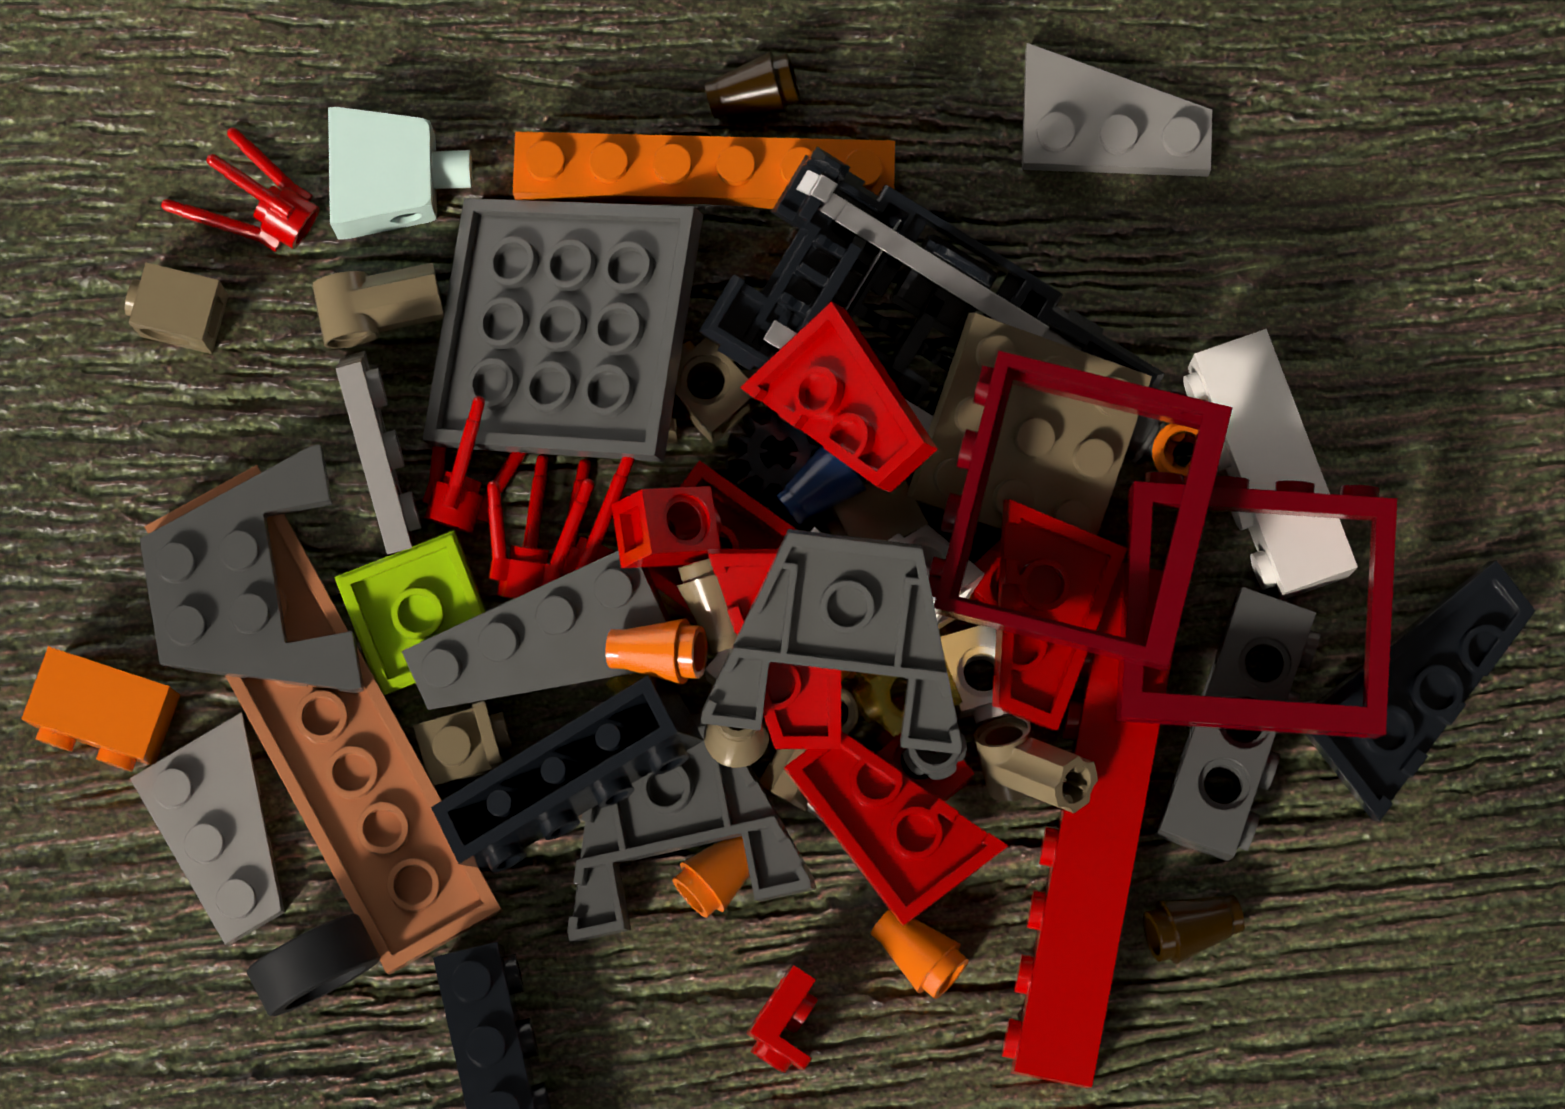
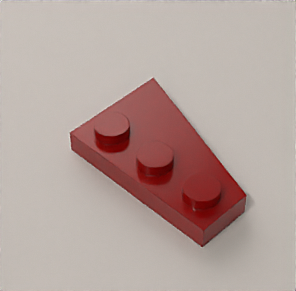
(844, 399)
(1055, 575)
(799, 700)
(890, 827)

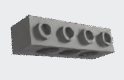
(1188, 814)

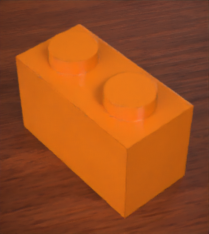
(100, 708)

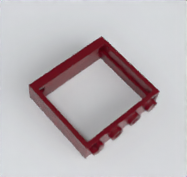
(977, 457)
(1288, 498)

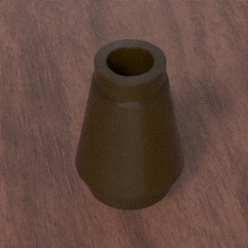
(754, 88)
(1190, 926)

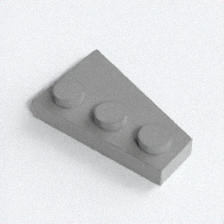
(1106, 123)
(378, 451)
(216, 827)

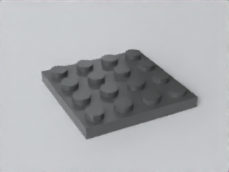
(565, 327)

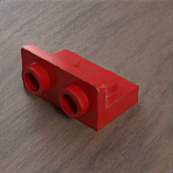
(787, 1009)

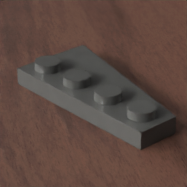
(538, 638)

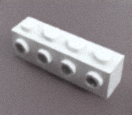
(1268, 446)

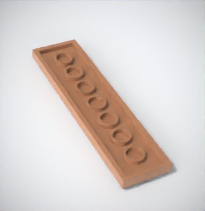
(356, 778)

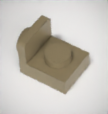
(463, 744)

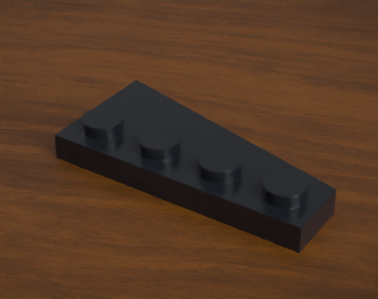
(1430, 678)

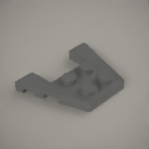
(219, 588)
(848, 610)
(675, 812)

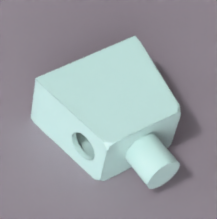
(387, 171)

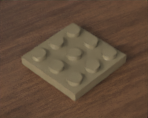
(1051, 448)

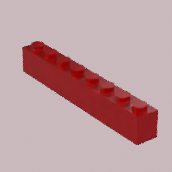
(1087, 876)

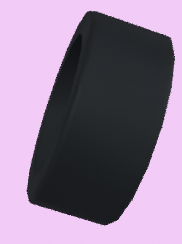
(313, 964)

